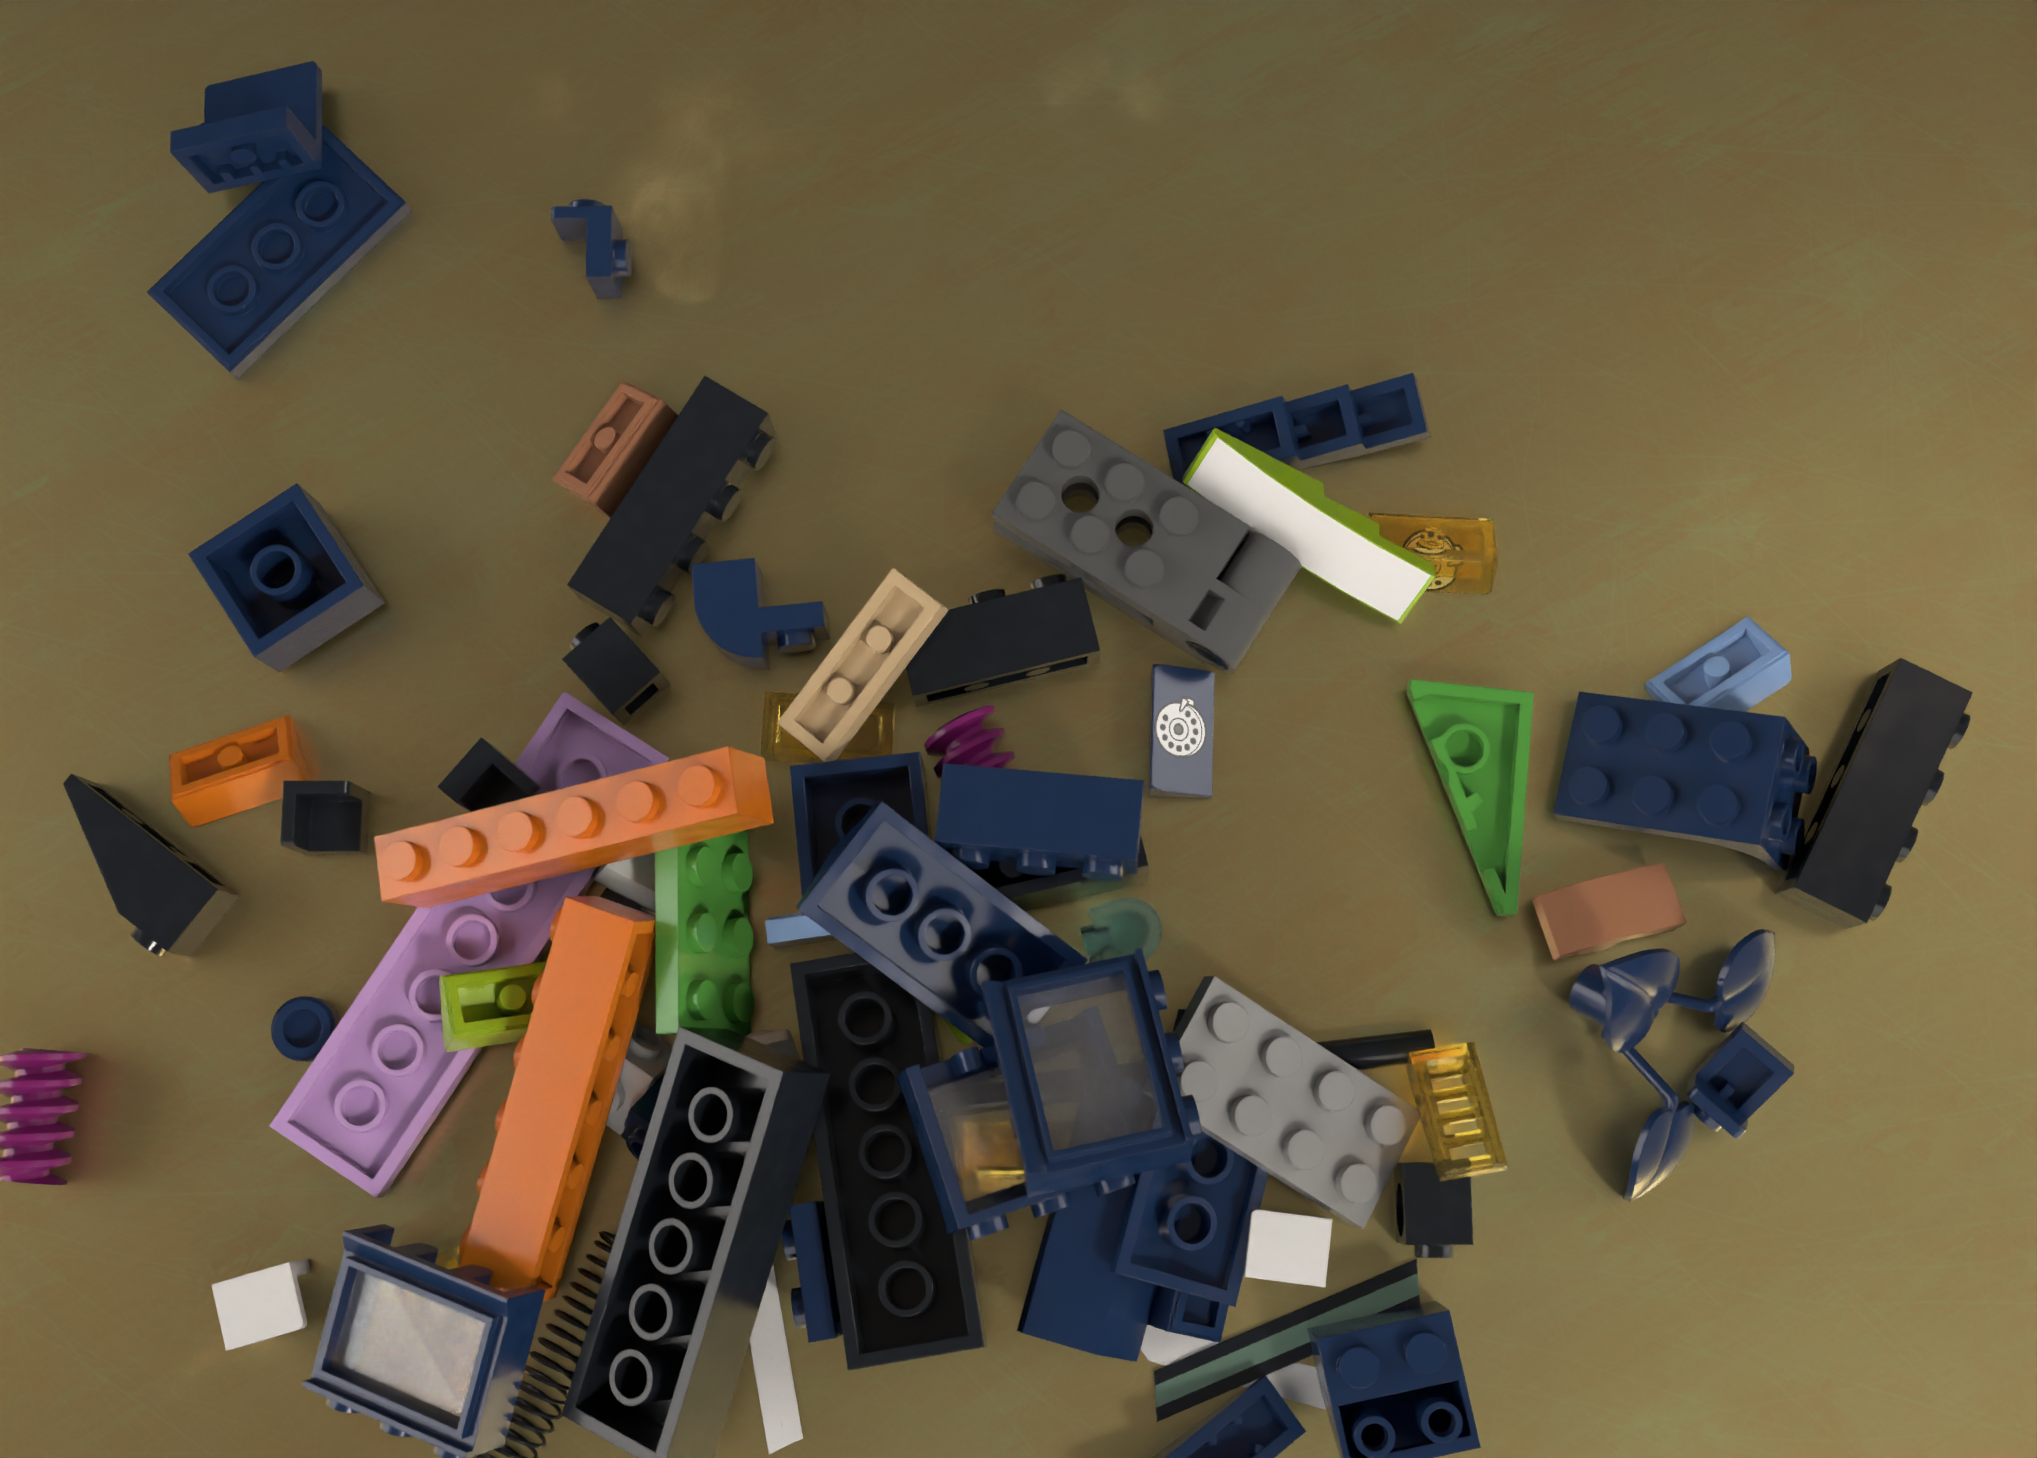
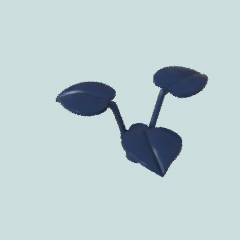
(1627, 998)

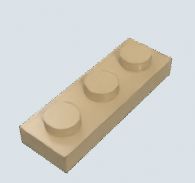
(862, 666)

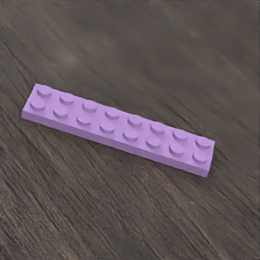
(387, 1060)

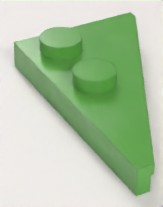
(1483, 759)

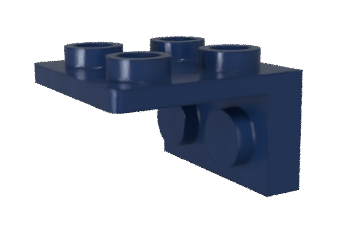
(255, 129)

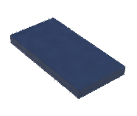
(278, 255)

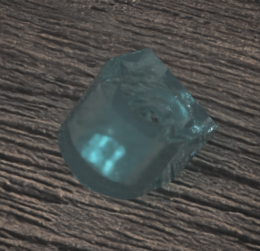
(1120, 929)

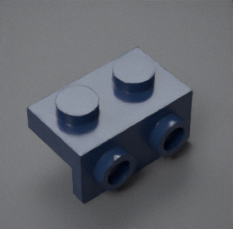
(816, 1301)

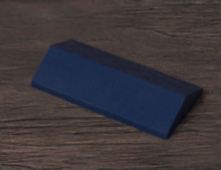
(928, 919)
(1192, 1221)
(1071, 1288)

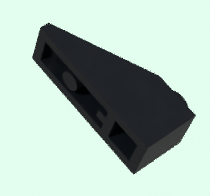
(147, 875)

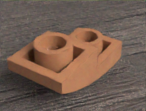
(1608, 911)

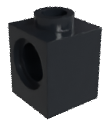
(614, 669)
(1431, 1211)

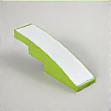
(1317, 530)

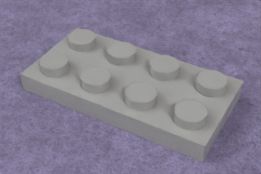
(1290, 1103)

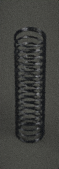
(536, 1374)

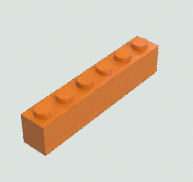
(575, 828)
(560, 1093)

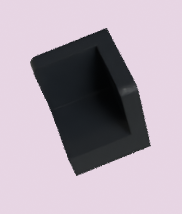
(487, 779)
(325, 817)

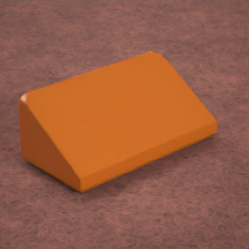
(236, 771)

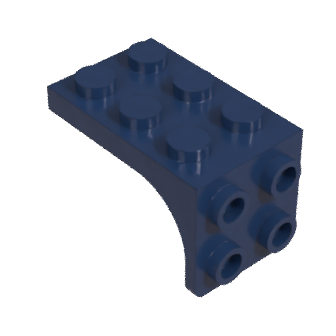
(1687, 774)

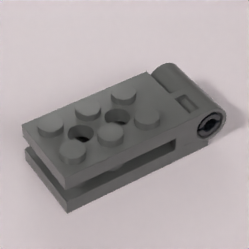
(1191, 583)

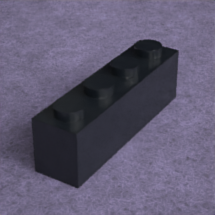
(674, 507)
(1876, 795)

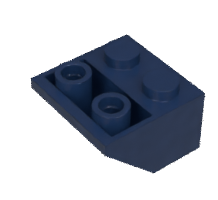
(1395, 1384)

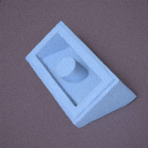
(1726, 672)

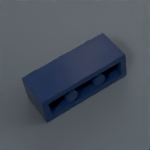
(1041, 820)

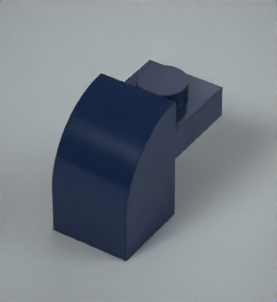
(735, 617)

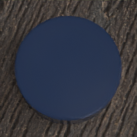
(303, 1027)

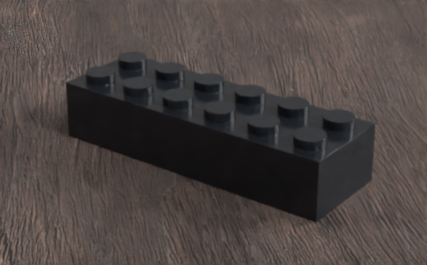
(695, 1245)
(896, 1271)

